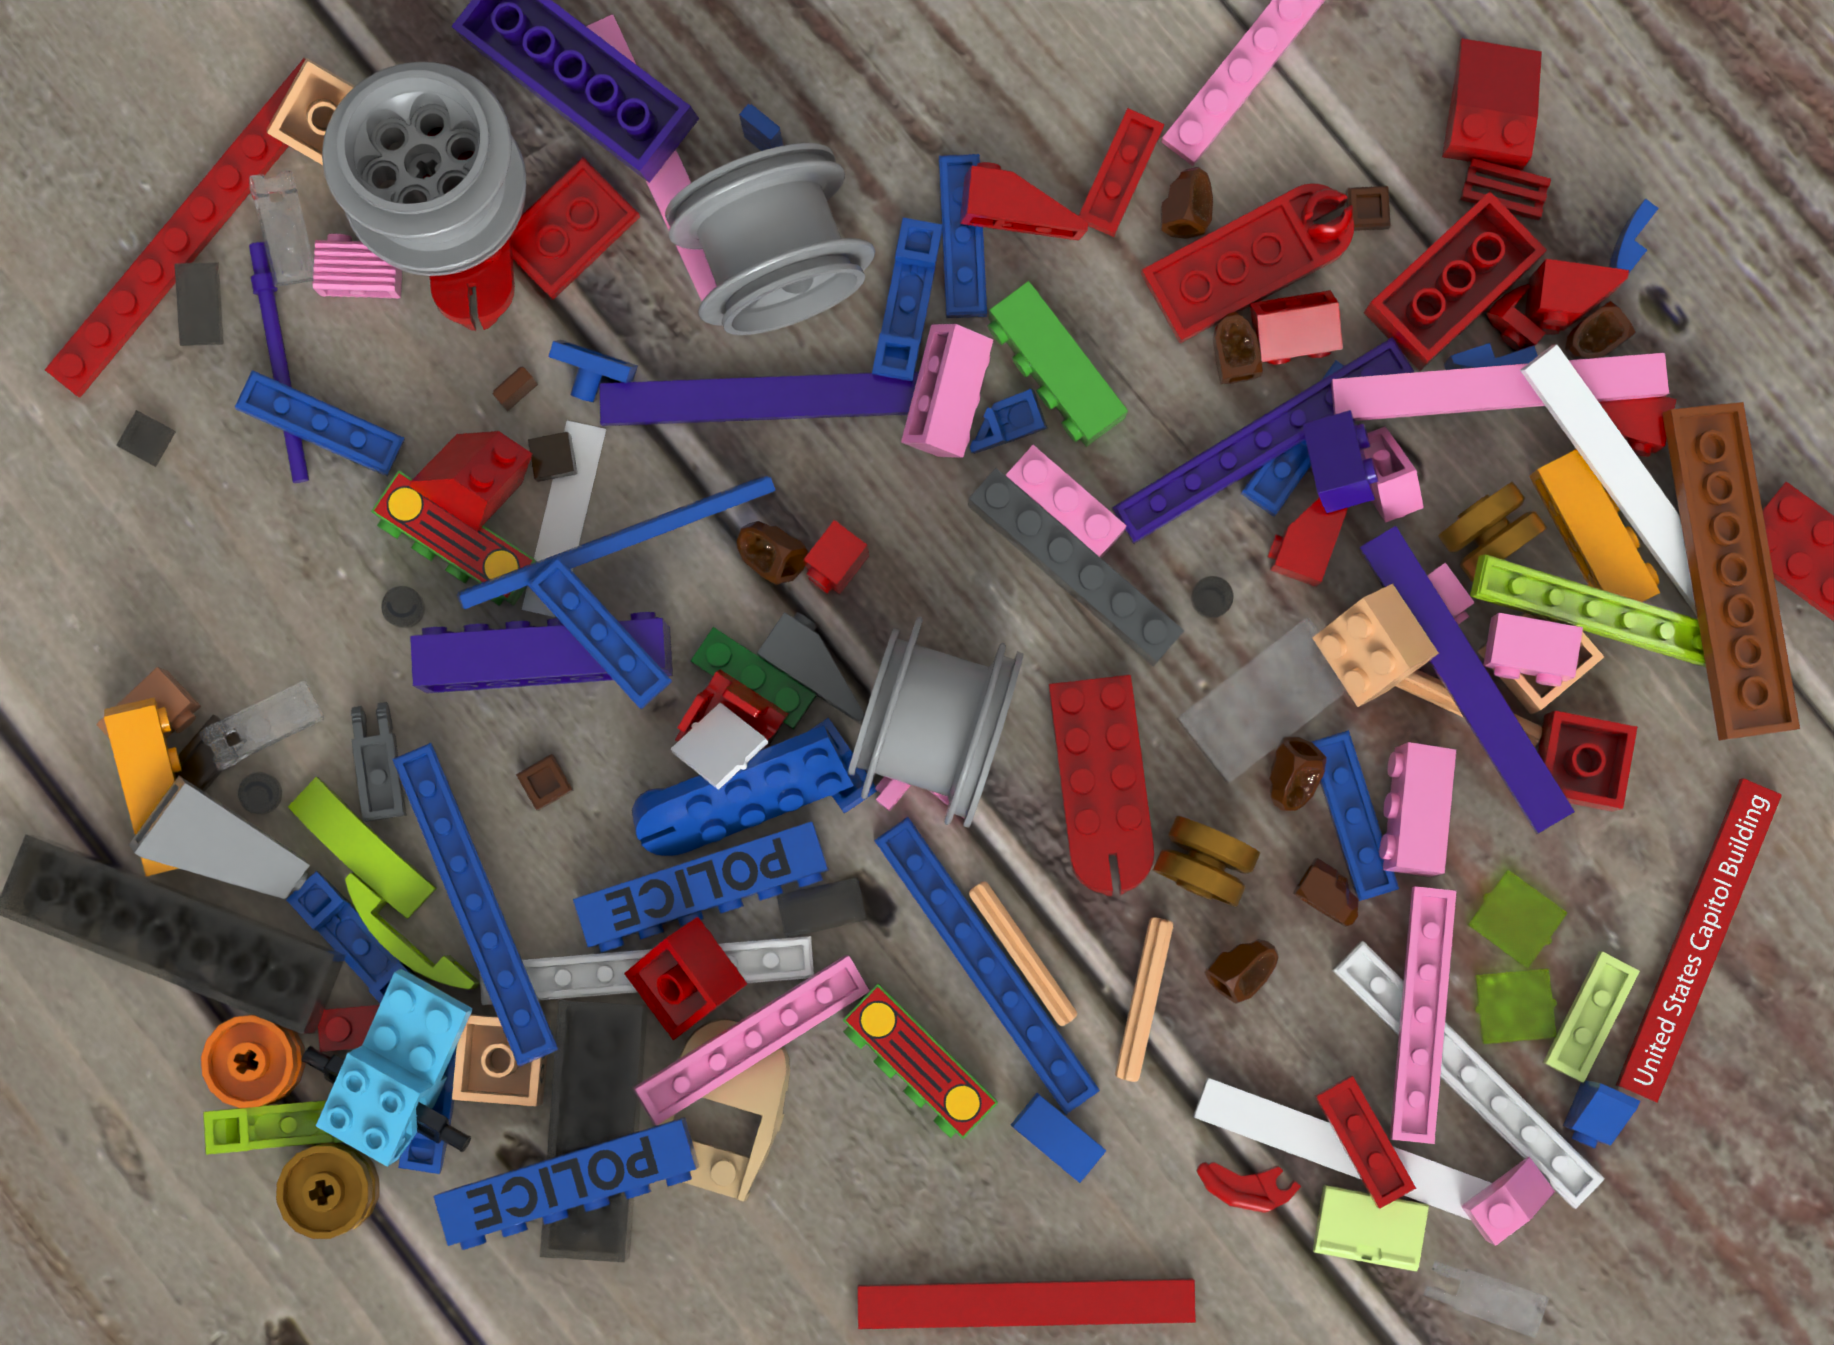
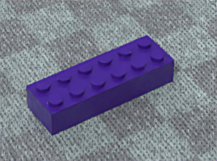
(580, 78)
(522, 655)

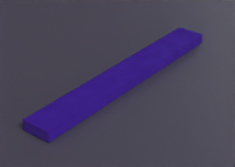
(754, 399)
(1246, 448)
(1470, 684)

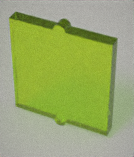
(1517, 919)
(1515, 1006)

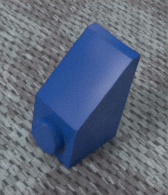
(1599, 1113)

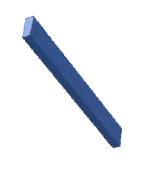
(619, 540)
(475, 905)
(987, 965)

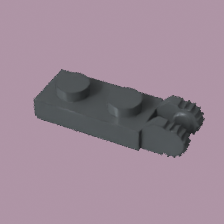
(376, 774)

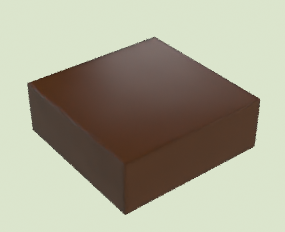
(1370, 207)
(514, 388)
(544, 782)

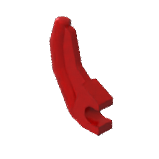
(1248, 1192)

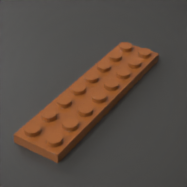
(1731, 570)

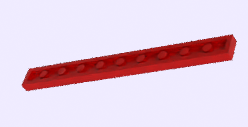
(177, 242)

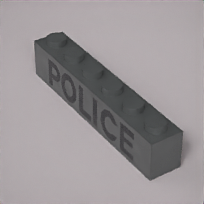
(1074, 567)

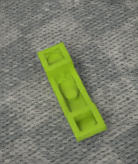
(361, 848)
(368, 906)
(264, 1127)

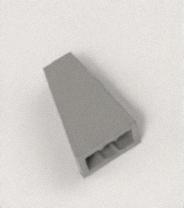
(213, 841)

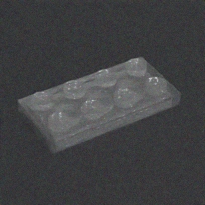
(1263, 702)

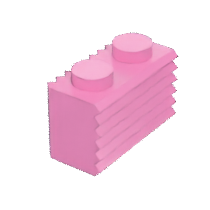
(352, 270)

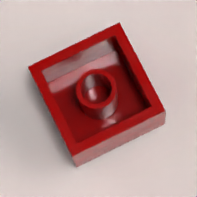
(1588, 758)

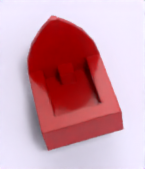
(1515, 327)

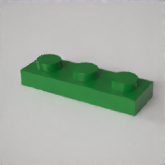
(724, 653)

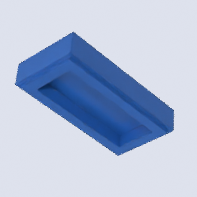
(760, 129)

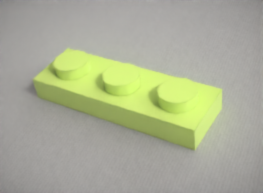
(1591, 1017)

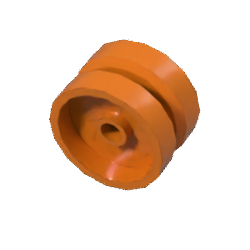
(228, 1064)

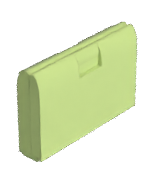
(1358, 1230)

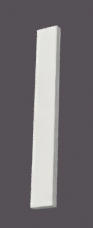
(1612, 463)
(605, 971)
(1477, 1083)
(1317, 1142)

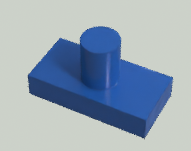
(591, 368)

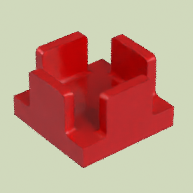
(741, 700)

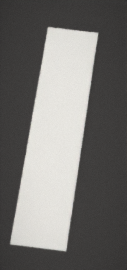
(568, 503)

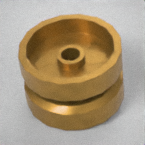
(1490, 529)
(1205, 864)
(303, 1197)

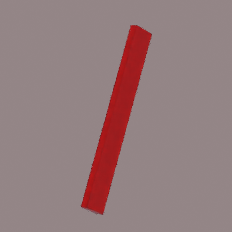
(1026, 1303)

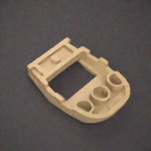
(755, 1090)

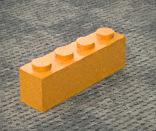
(1593, 529)
(142, 761)

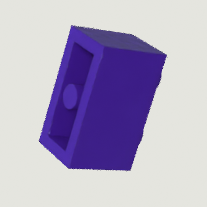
(1339, 461)

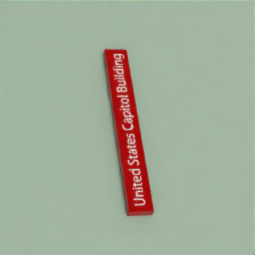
(1698, 940)

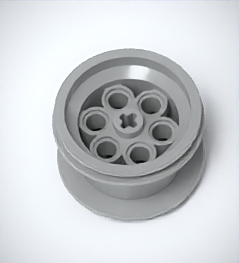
(434, 221)
(770, 238)
(935, 721)

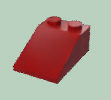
(1494, 104)

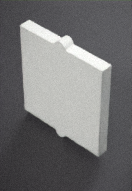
(719, 746)

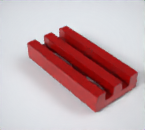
(1509, 174)

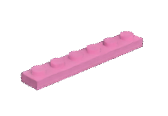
(1238, 77)
(1423, 1015)
(750, 1040)

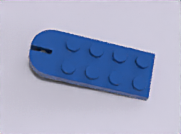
(772, 784)

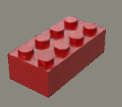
(1455, 281)

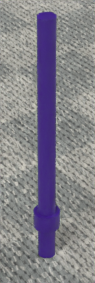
(264, 287)

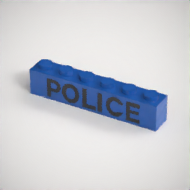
(701, 885)
(566, 1182)

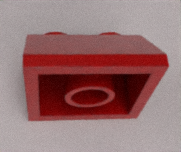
(1567, 291)
(474, 475)
(685, 978)

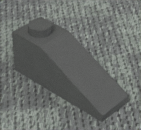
(804, 657)

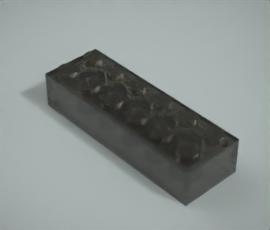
(591, 1104)

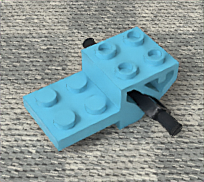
(394, 1079)

